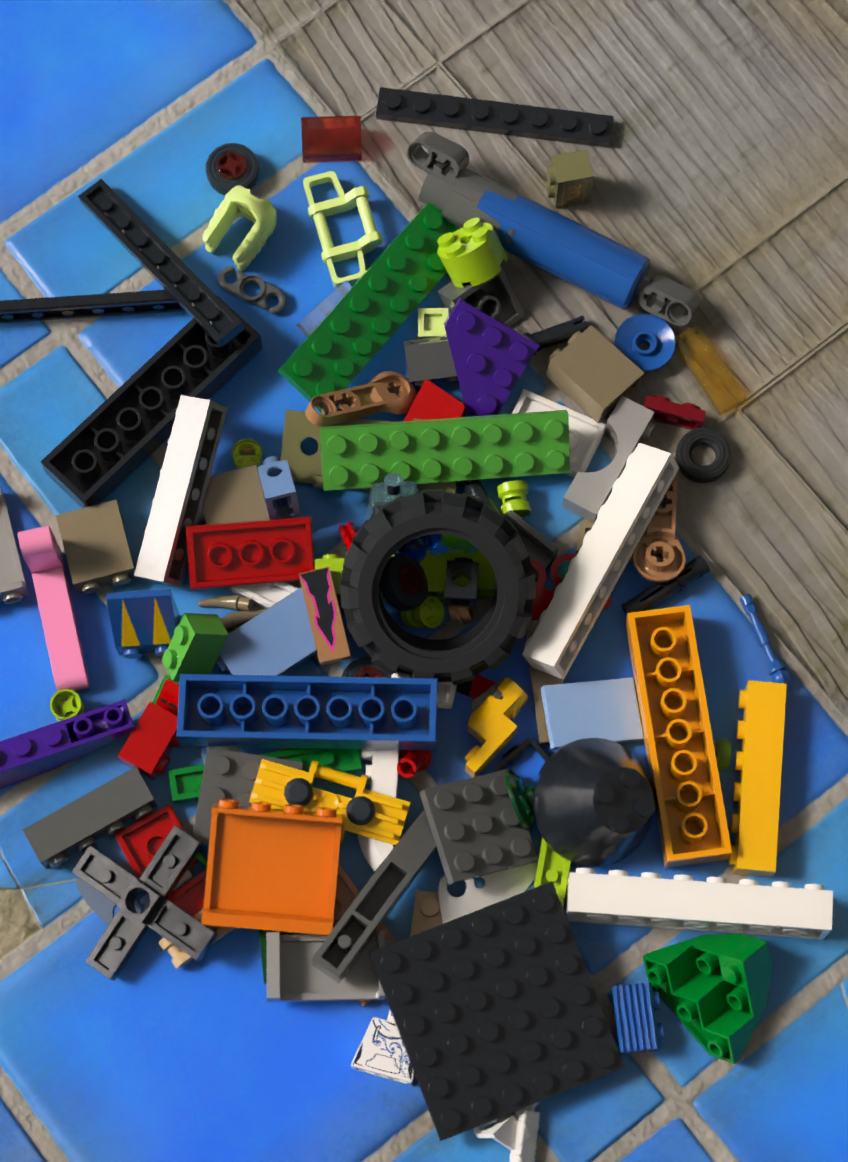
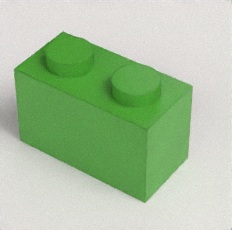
(195, 645)

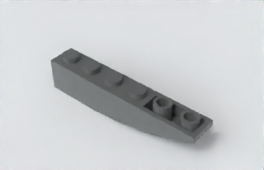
(375, 901)

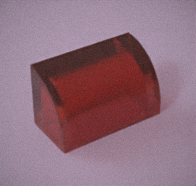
(331, 139)

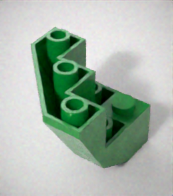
(714, 988)

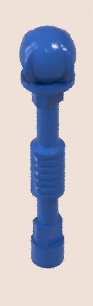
(778, 672)

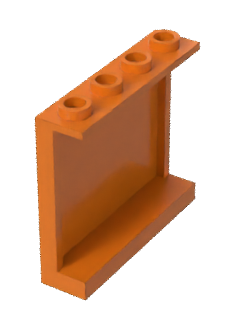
(272, 867)

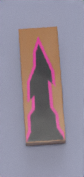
(324, 616)

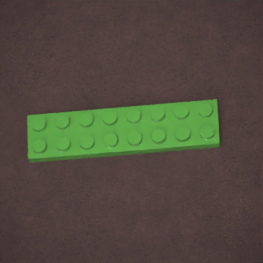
(446, 449)

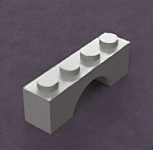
(627, 428)

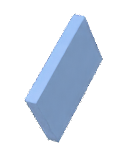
(592, 711)

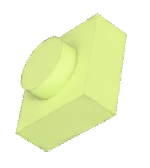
(431, 322)

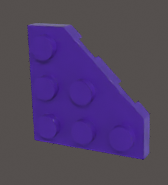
(486, 357)

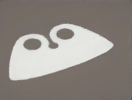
(496, 888)

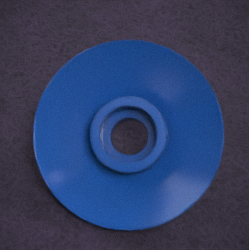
(648, 330)

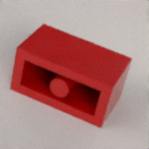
(151, 742)

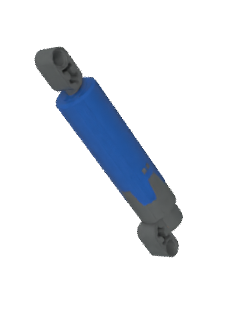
(544, 235)

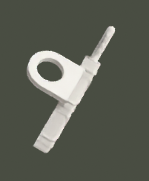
(515, 1133)

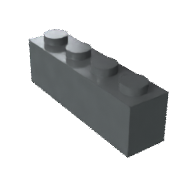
(90, 818)

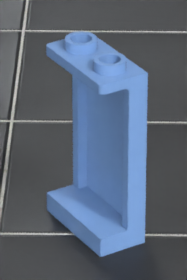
(270, 641)

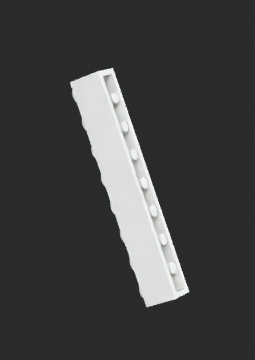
(600, 560)

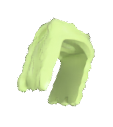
(241, 203)

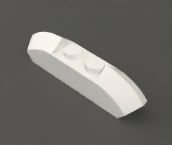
(383, 780)

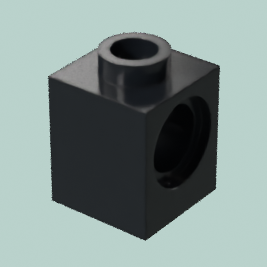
(457, 595)

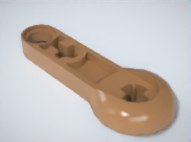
(384, 392)
(662, 540)

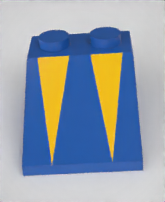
(142, 621)

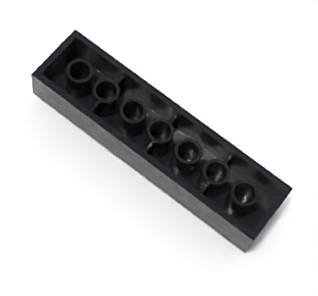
(143, 411)

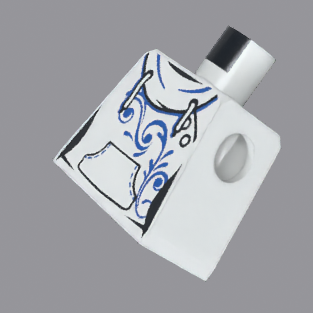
(383, 1052)

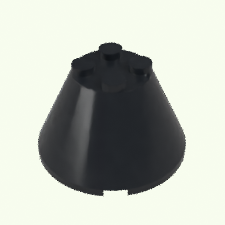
(593, 802)

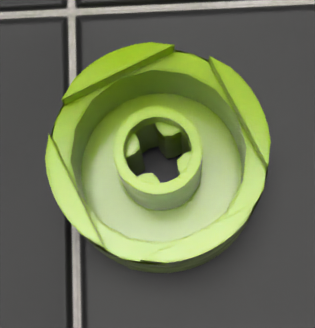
(471, 253)

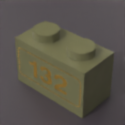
(569, 179)

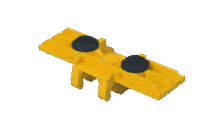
(366, 814)

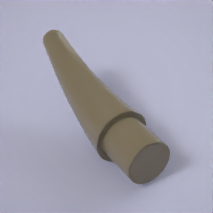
(231, 601)
(237, 618)

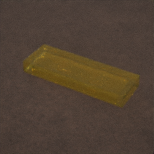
(709, 370)

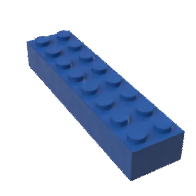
(308, 712)

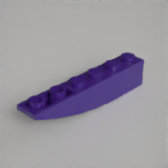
(61, 742)

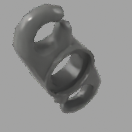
(237, 290)

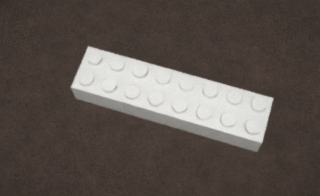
(699, 904)

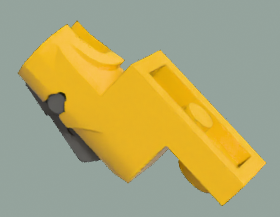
(492, 723)

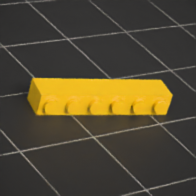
(759, 778)

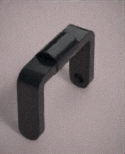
(517, 751)

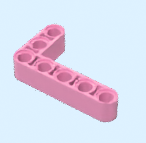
(55, 607)

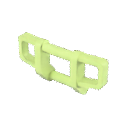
(356, 197)

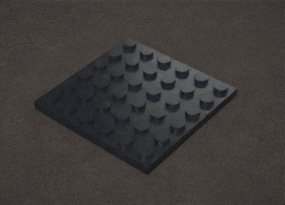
(496, 1010)

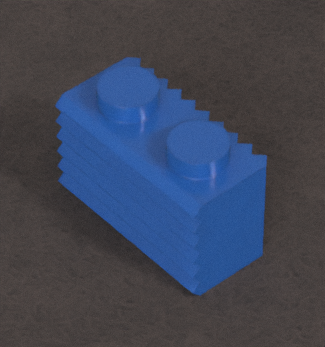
(635, 1018)

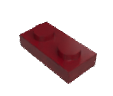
(684, 416)

